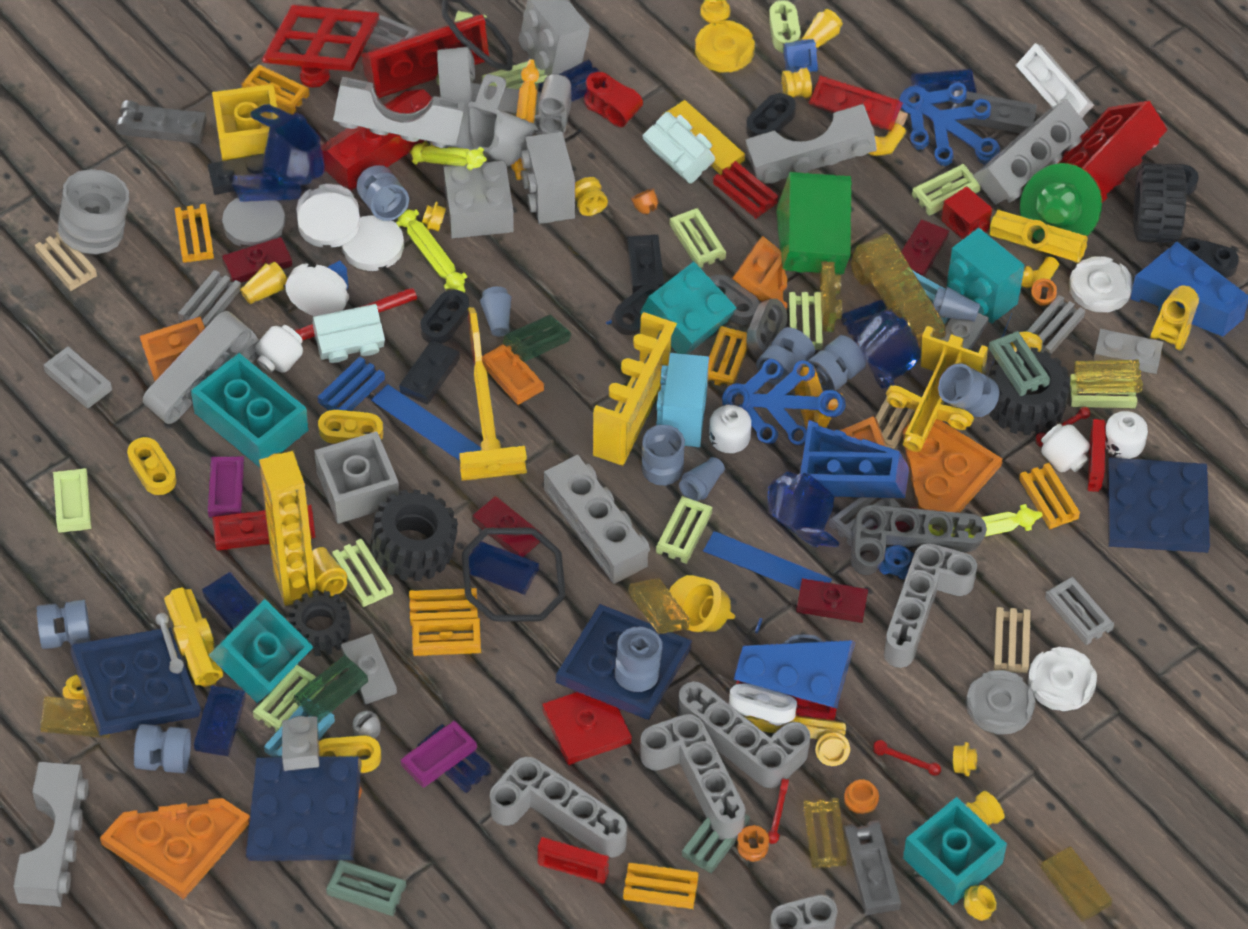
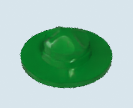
(1062, 198)

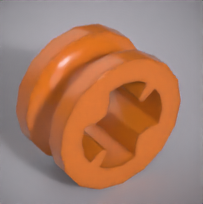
(762, 841)

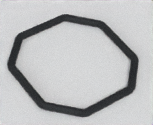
(509, 66)
(509, 531)

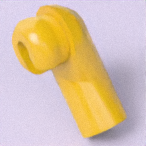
(887, 144)
(1045, 271)

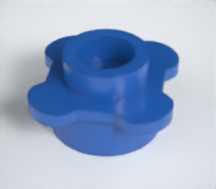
(896, 554)

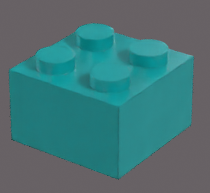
(985, 274)
(693, 304)
(261, 651)
(954, 850)

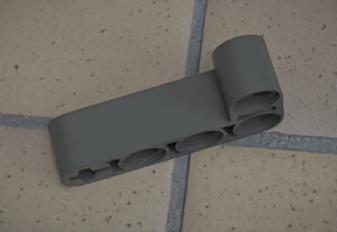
(918, 521)

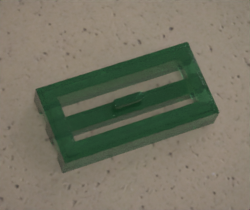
(541, 341)
(340, 695)

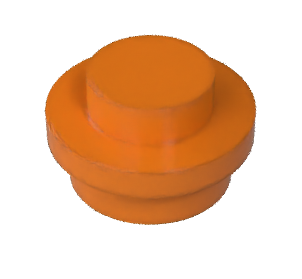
(861, 796)

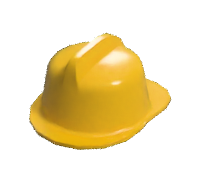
(702, 602)

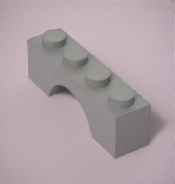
(360, 106)
(846, 138)
(43, 872)

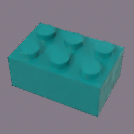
(249, 409)

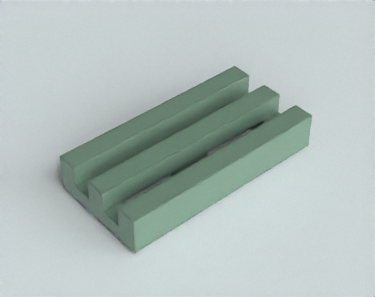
(1008, 368)
(698, 859)
(386, 907)

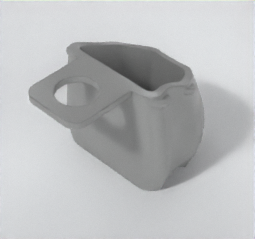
(495, 130)

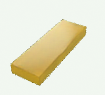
(723, 149)

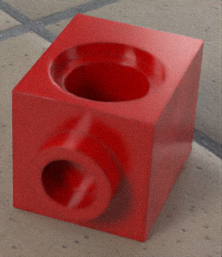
(966, 213)

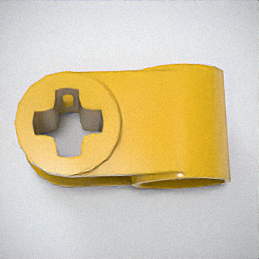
(1173, 321)

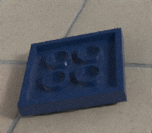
(1158, 505)
(593, 657)
(131, 682)
(304, 810)

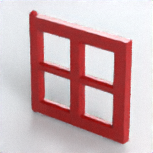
(310, 58)

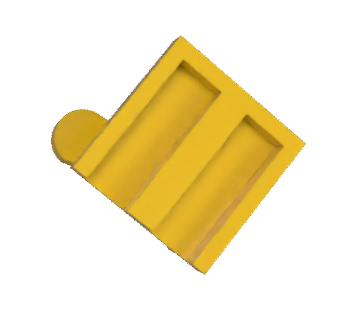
(936, 356)

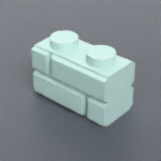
(679, 147)
(348, 333)

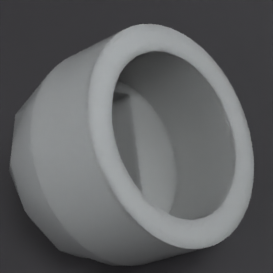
(370, 727)

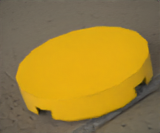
(724, 46)

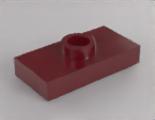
(924, 246)
(248, 261)
(499, 515)
(832, 600)

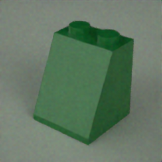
(815, 222)

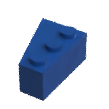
(1220, 301)
(853, 465)
(798, 669)

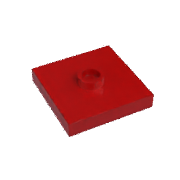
(585, 726)

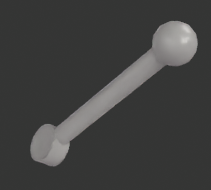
(176, 665)

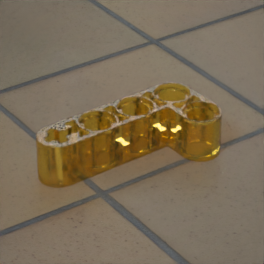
(897, 285)

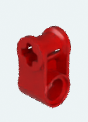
(612, 102)

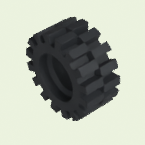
(326, 607)

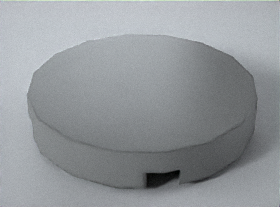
(253, 221)
(1000, 702)

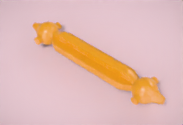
(526, 103)

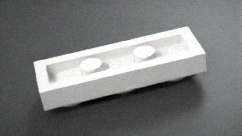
(1052, 80)

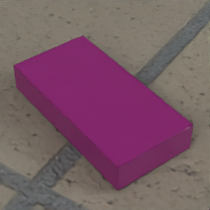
(226, 486)
(438, 754)

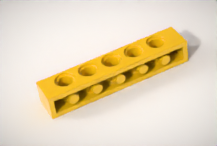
(288, 526)

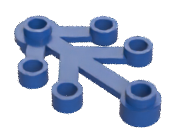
(947, 121)
(777, 400)

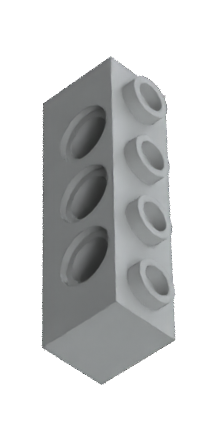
(1061, 123)
(615, 558)

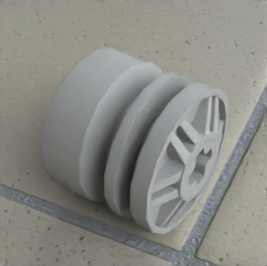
(93, 211)

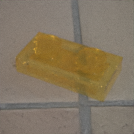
(830, 286)

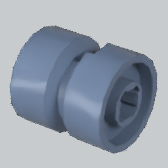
(382, 193)
(787, 348)
(838, 362)
(968, 390)
(663, 455)
(75, 622)
(638, 659)
(162, 748)

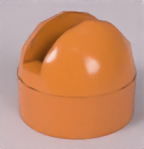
(645, 201)
(1036, 291)

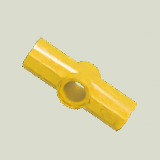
(1056, 240)
(193, 636)

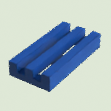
(347, 383)

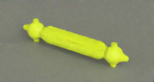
(448, 156)
(432, 250)
(1003, 522)

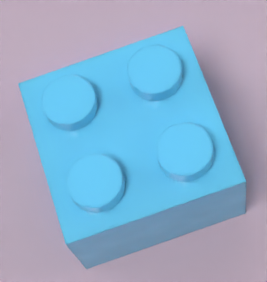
(684, 395)

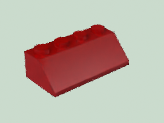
(416, 57)
(1117, 143)
(359, 148)

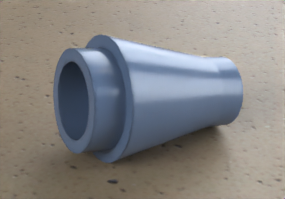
(954, 305)
(496, 307)
(700, 480)

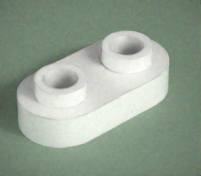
(762, 703)

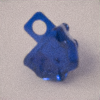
(291, 149)
(888, 347)
(802, 507)

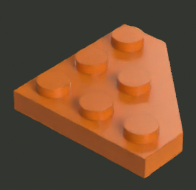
(949, 469)
(177, 841)

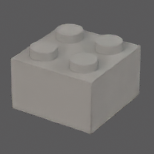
(553, 35)
(548, 177)
(478, 200)
(356, 476)

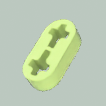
(779, 27)

